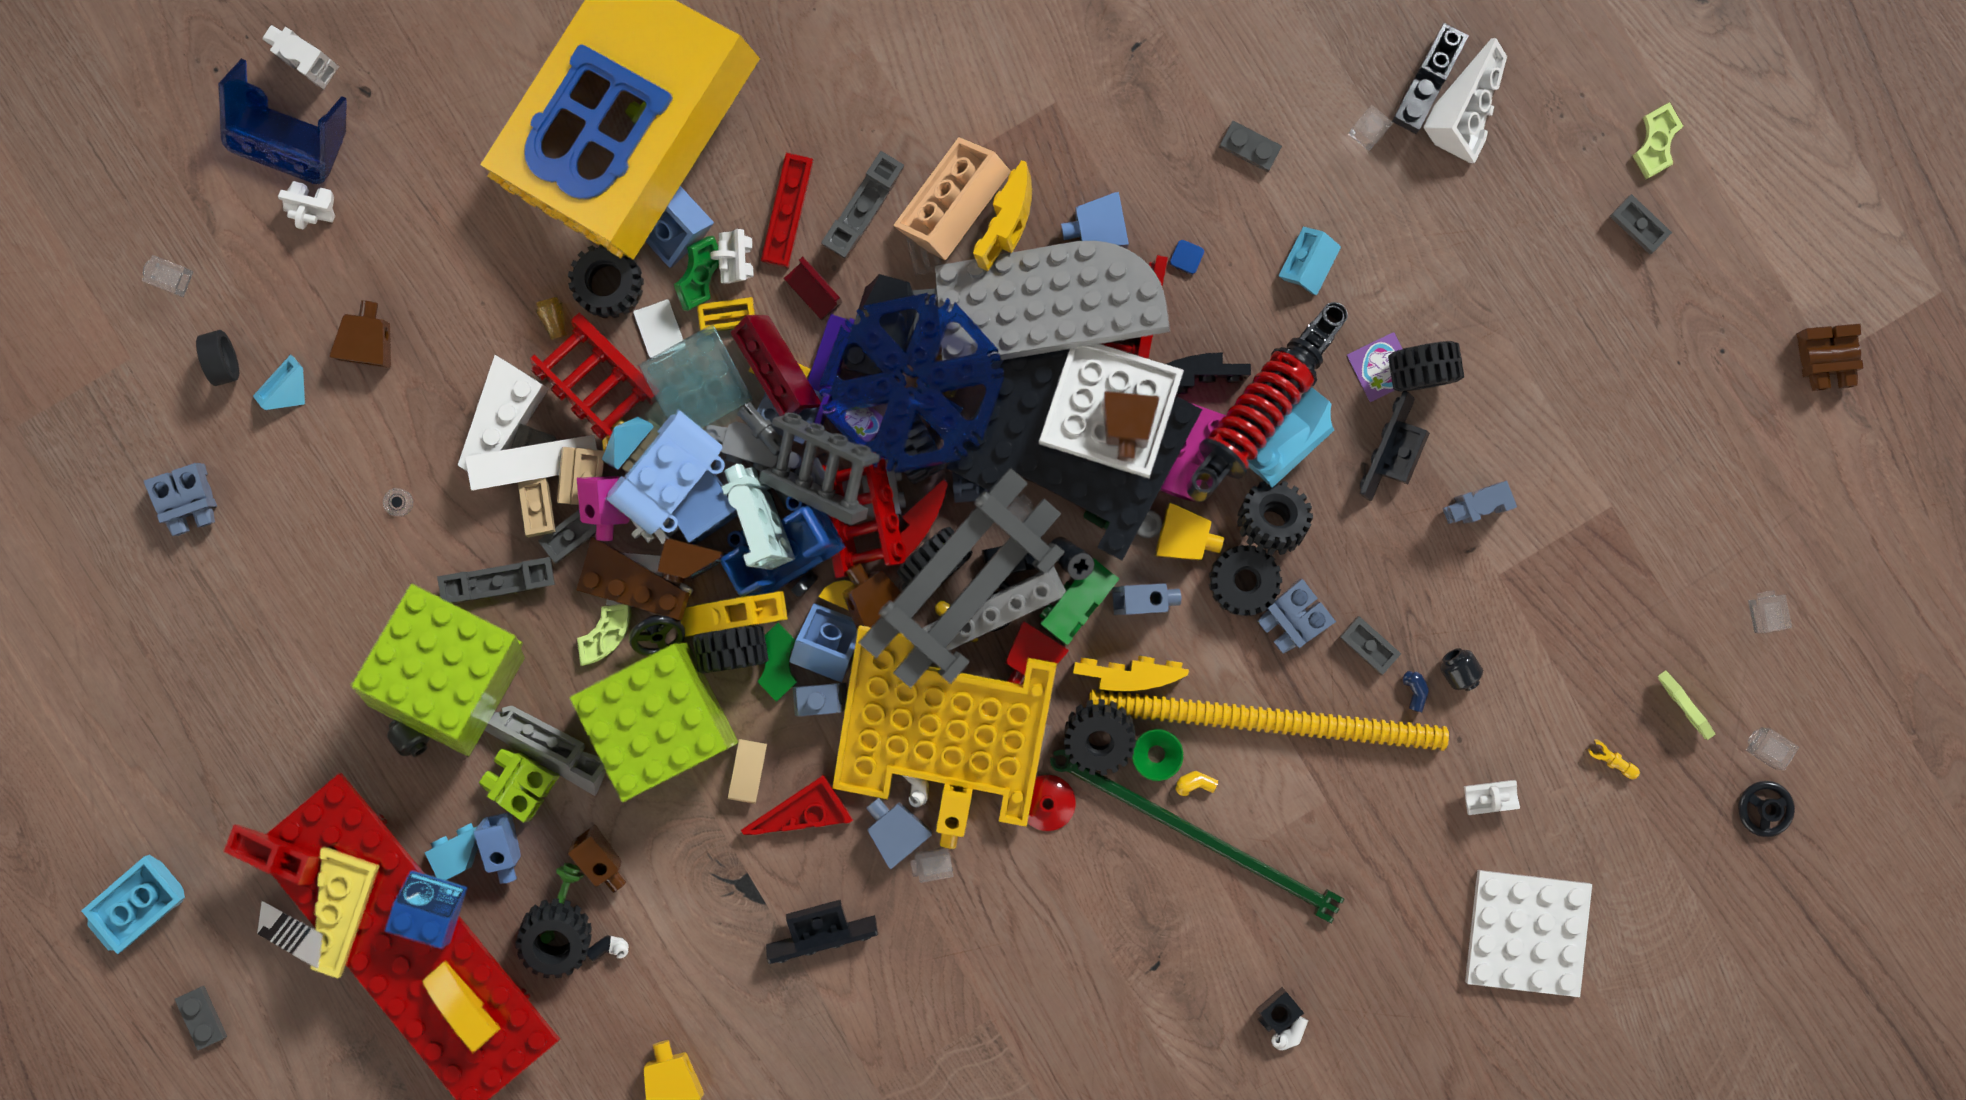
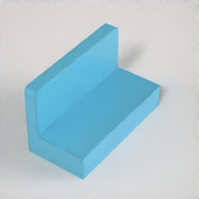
(1310, 260)

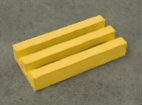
(724, 304)

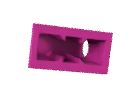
(595, 508)

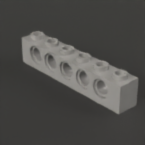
(1010, 604)

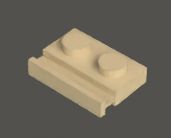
(575, 464)

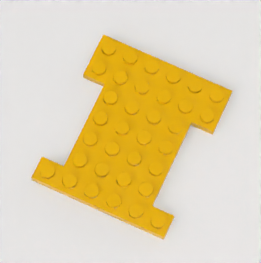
(955, 734)

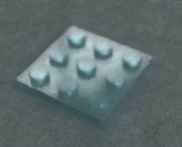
(696, 378)

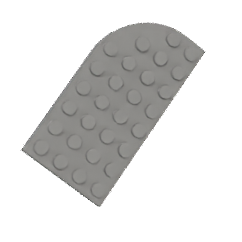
(1053, 299)

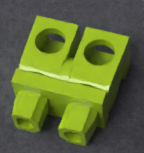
(512, 786)

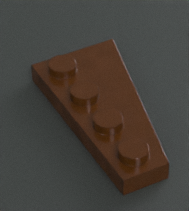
(622, 580)

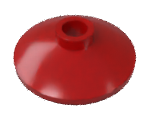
(1063, 803)

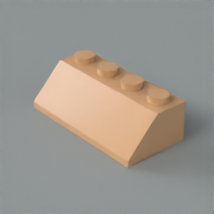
(952, 197)

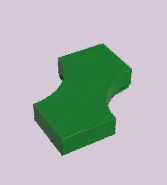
(695, 283)
(777, 675)

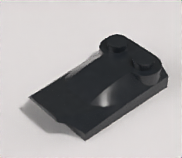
(896, 324)

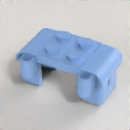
(666, 473)

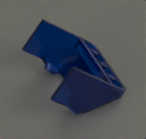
(276, 138)

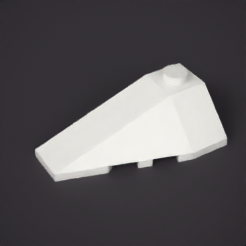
(1462, 111)

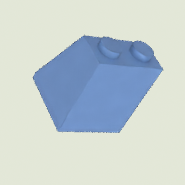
(704, 509)

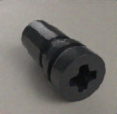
(1074, 559)

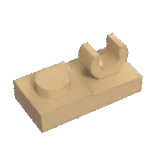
(536, 507)

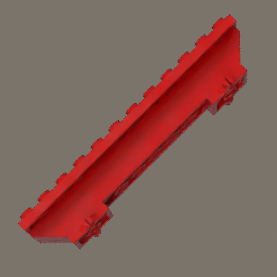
(395, 966)

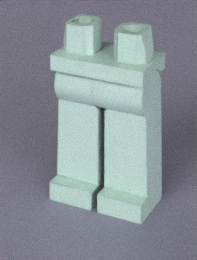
(758, 518)

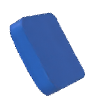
(1187, 256)

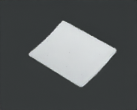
(658, 327)

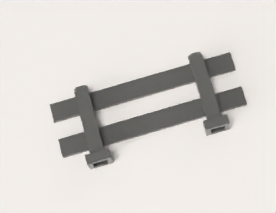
(931, 645)

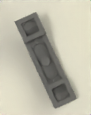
(863, 205)
(496, 580)

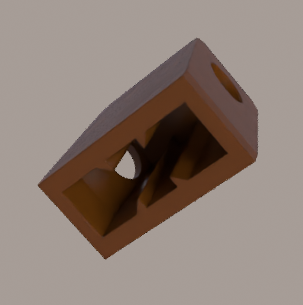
(363, 338)
(1128, 421)
(868, 595)
(591, 849)

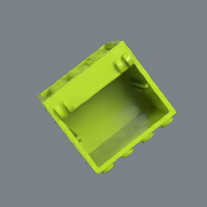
(439, 670)
(654, 720)

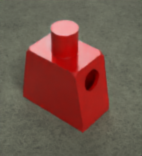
(1033, 645)

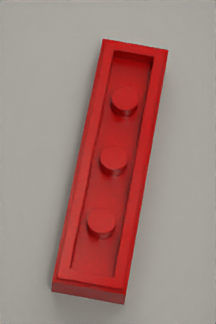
(787, 210)

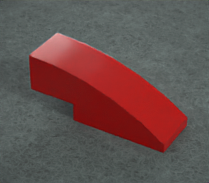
(922, 518)
(273, 855)

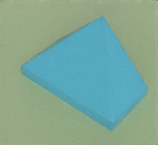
(283, 387)
(625, 440)

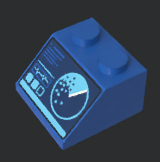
(426, 909)

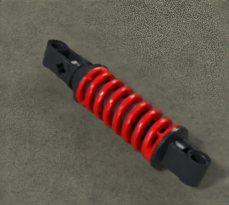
(1265, 403)

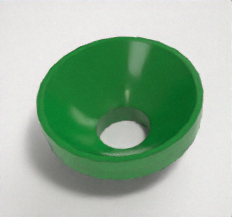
(1168, 765)

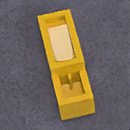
(460, 1006)

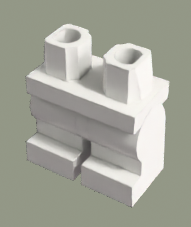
(300, 54)

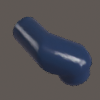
(1419, 689)

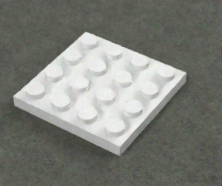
(1076, 411)
(1528, 933)

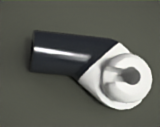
(610, 945)

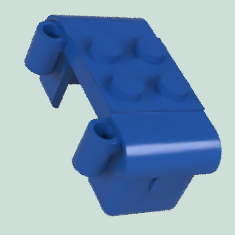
(811, 540)

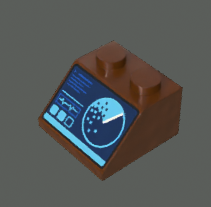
(686, 560)

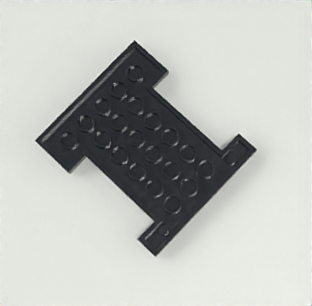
(1096, 487)

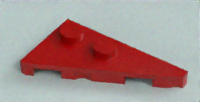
(810, 807)

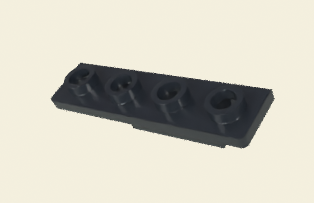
(1398, 449)
(819, 930)

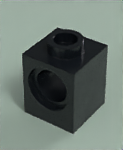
(1283, 999)

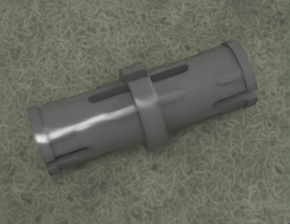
(761, 428)

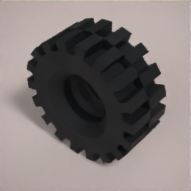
(1283, 502)
(1223, 580)
(1099, 718)

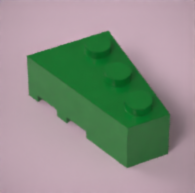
(1077, 603)

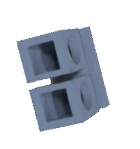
(182, 495)
(1473, 505)
(1292, 617)

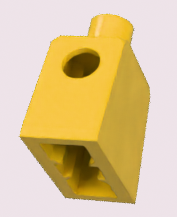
(1186, 535)
(954, 804)
(671, 1076)

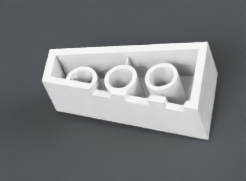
(505, 403)

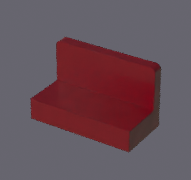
(813, 289)

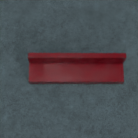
(774, 365)

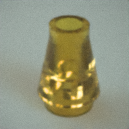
(552, 317)

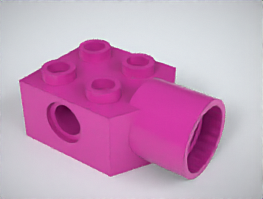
(1190, 455)

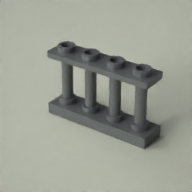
(802, 486)

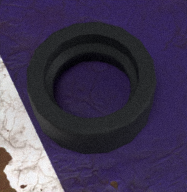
(217, 357)

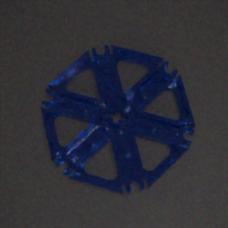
(938, 375)

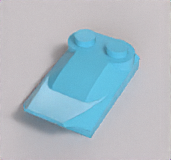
(1295, 438)
(133, 904)

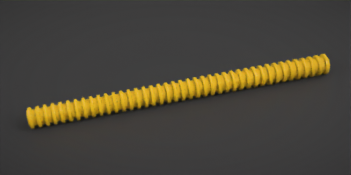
(1278, 721)

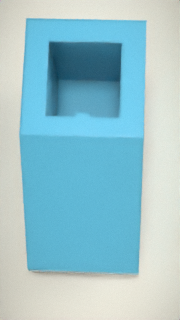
(453, 855)

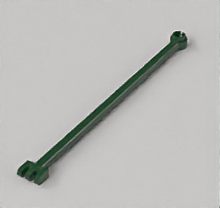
(1204, 838)

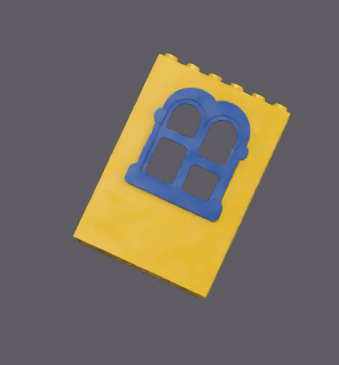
(660, 53)

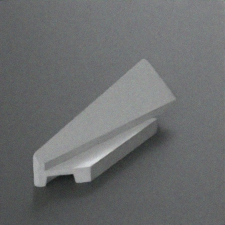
(548, 747)

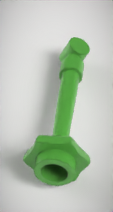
(569, 874)

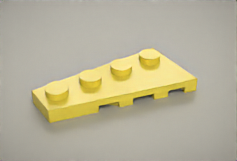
(343, 894)

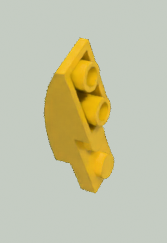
(1012, 212)
(734, 613)
(1141, 675)

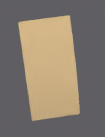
(747, 771)

